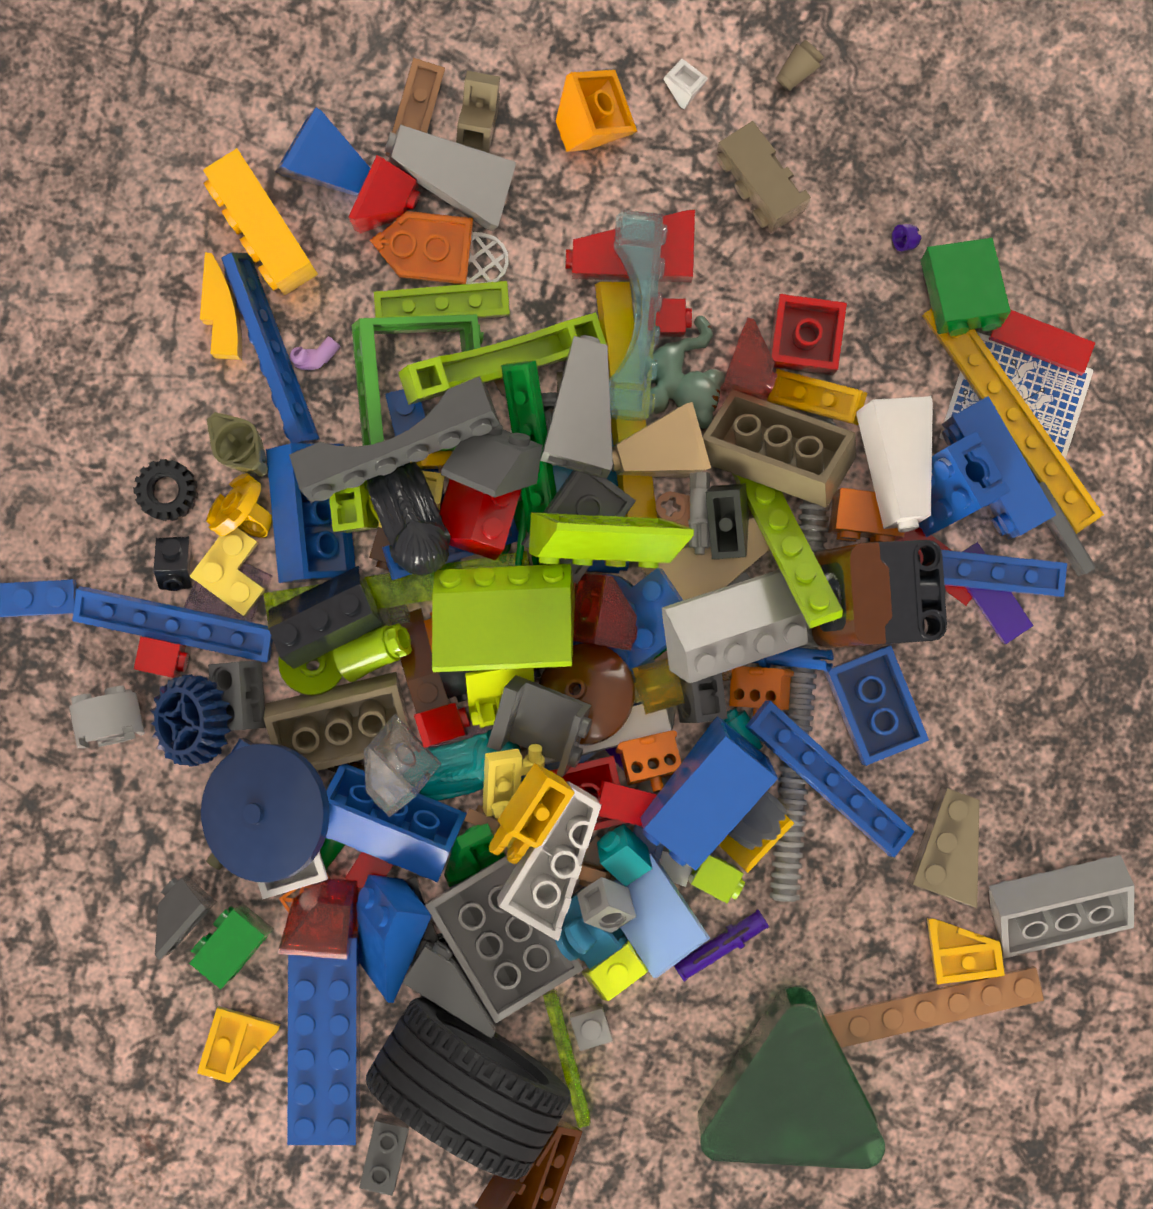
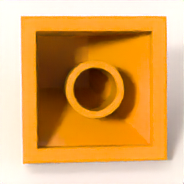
(593, 110)

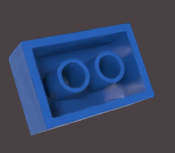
(876, 705)

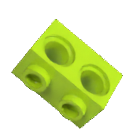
(351, 510)
(718, 878)

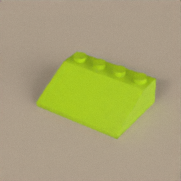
(606, 538)
(503, 618)

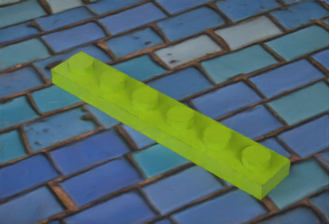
(792, 553)

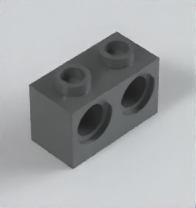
(243, 690)
(702, 700)
(384, 1155)

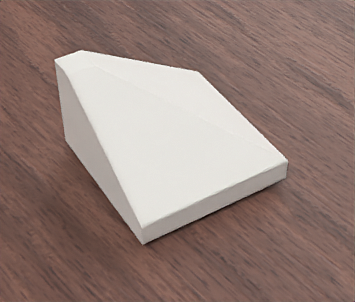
(684, 82)

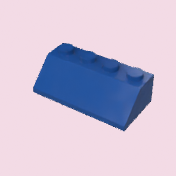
(303, 529)

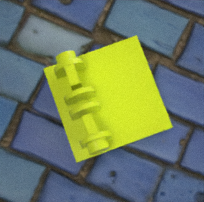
(486, 690)

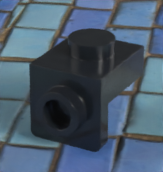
(173, 563)

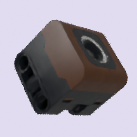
(884, 593)

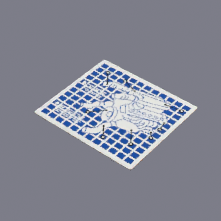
(1047, 389)

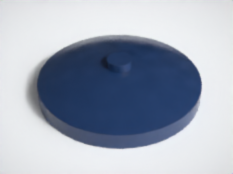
(265, 812)

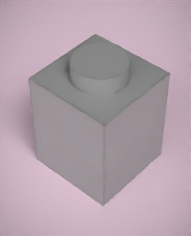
(591, 1026)

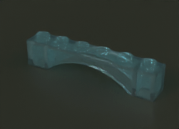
(639, 248)

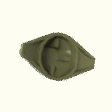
(237, 444)

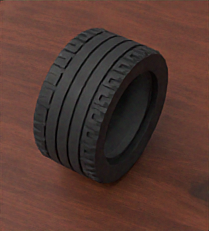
(467, 1090)

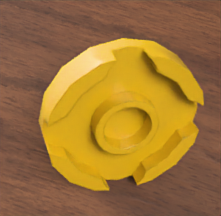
(240, 509)

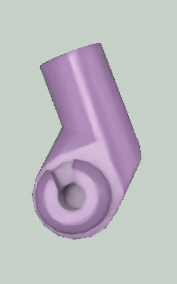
(314, 358)

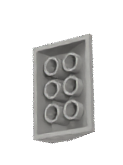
(498, 952)

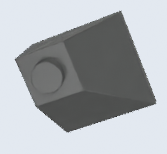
(179, 913)

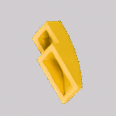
(220, 310)

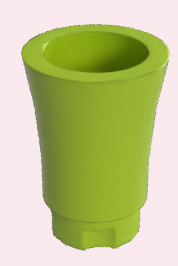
(372, 651)

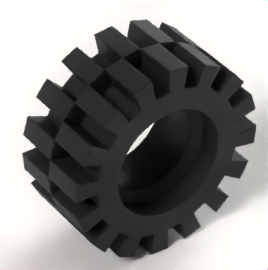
(145, 490)

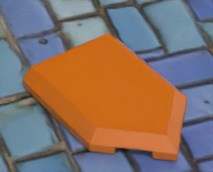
(427, 247)

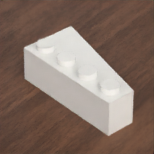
(546, 875)

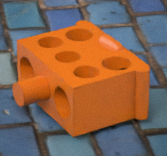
(763, 681)
(646, 749)

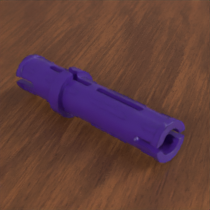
(756, 924)

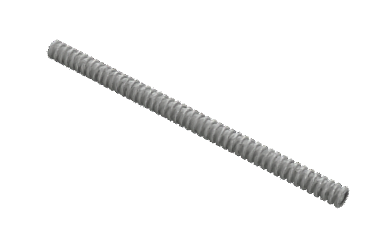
(800, 707)

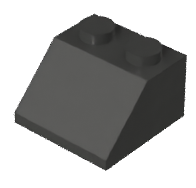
(495, 462)

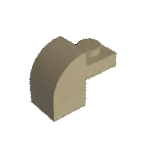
(478, 111)

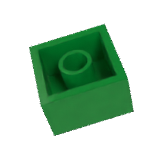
(230, 947)

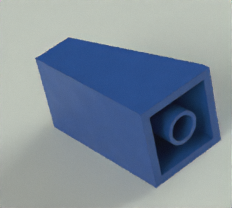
(708, 795)

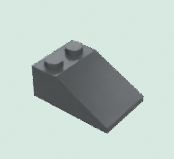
(445, 983)

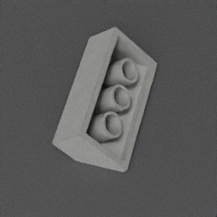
(732, 627)
(1062, 906)

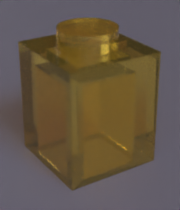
(657, 686)

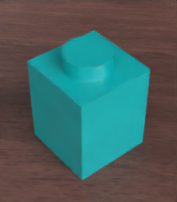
(624, 855)

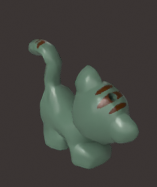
(695, 386)

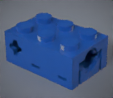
(961, 483)

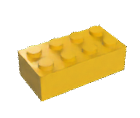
(254, 214)

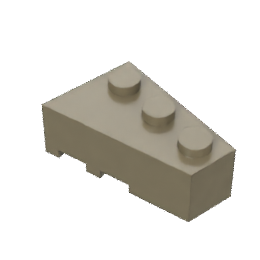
(761, 177)
(949, 849)

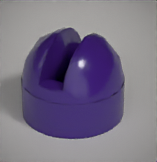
(905, 231)

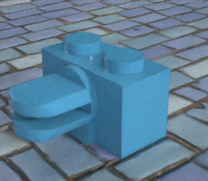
(584, 940)

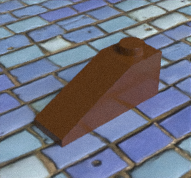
(424, 684)

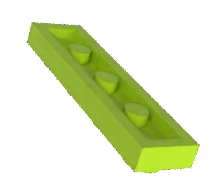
(483, 299)

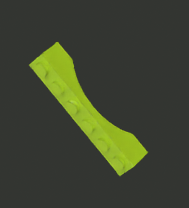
(546, 346)

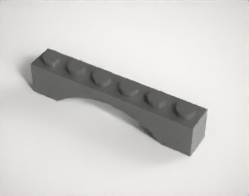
(460, 414)

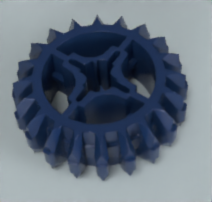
(190, 720)

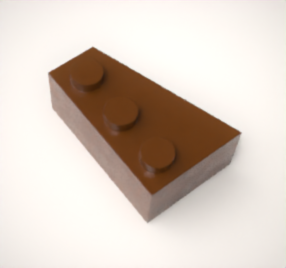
(543, 1181)

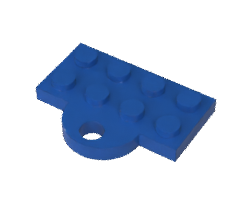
(647, 602)

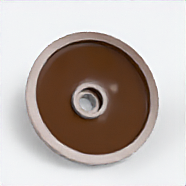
(604, 685)

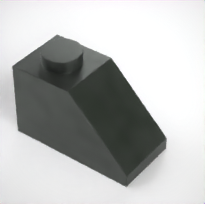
(728, 520)

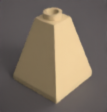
(664, 448)

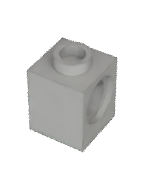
(606, 905)

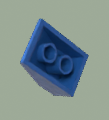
(389, 931)

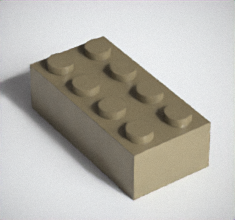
(779, 448)

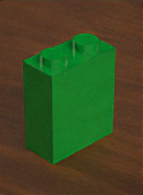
(965, 286)

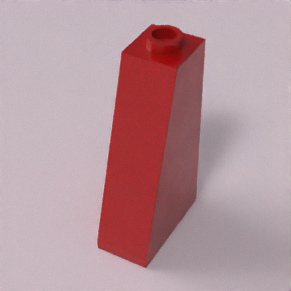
(595, 256)

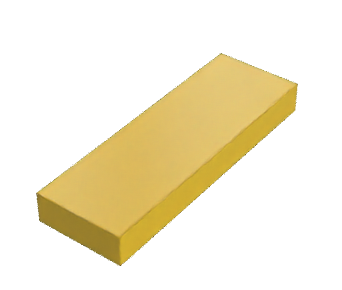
(817, 396)

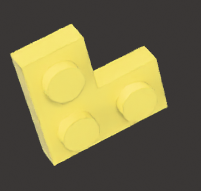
(221, 572)

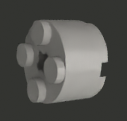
(106, 718)

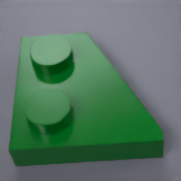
(470, 854)

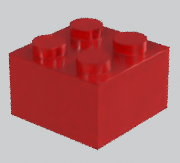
(807, 334)

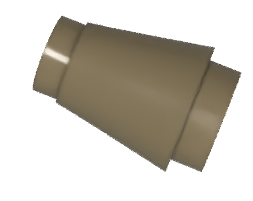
(799, 65)

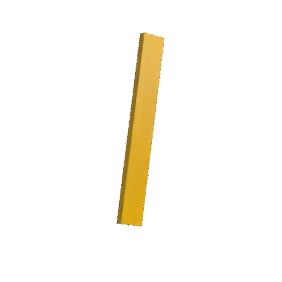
(617, 325)
(1034, 443)

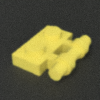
(504, 774)

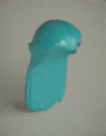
(461, 767)

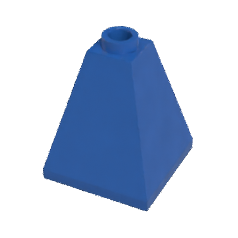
(324, 157)

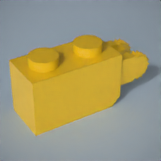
(531, 813)

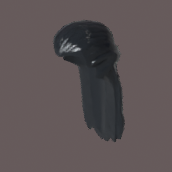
(410, 519)

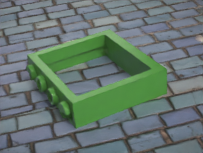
(366, 364)

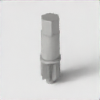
(698, 512)

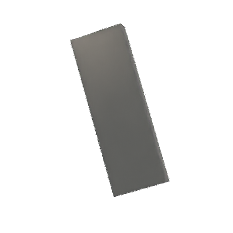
(1067, 538)

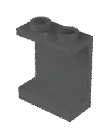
(542, 717)

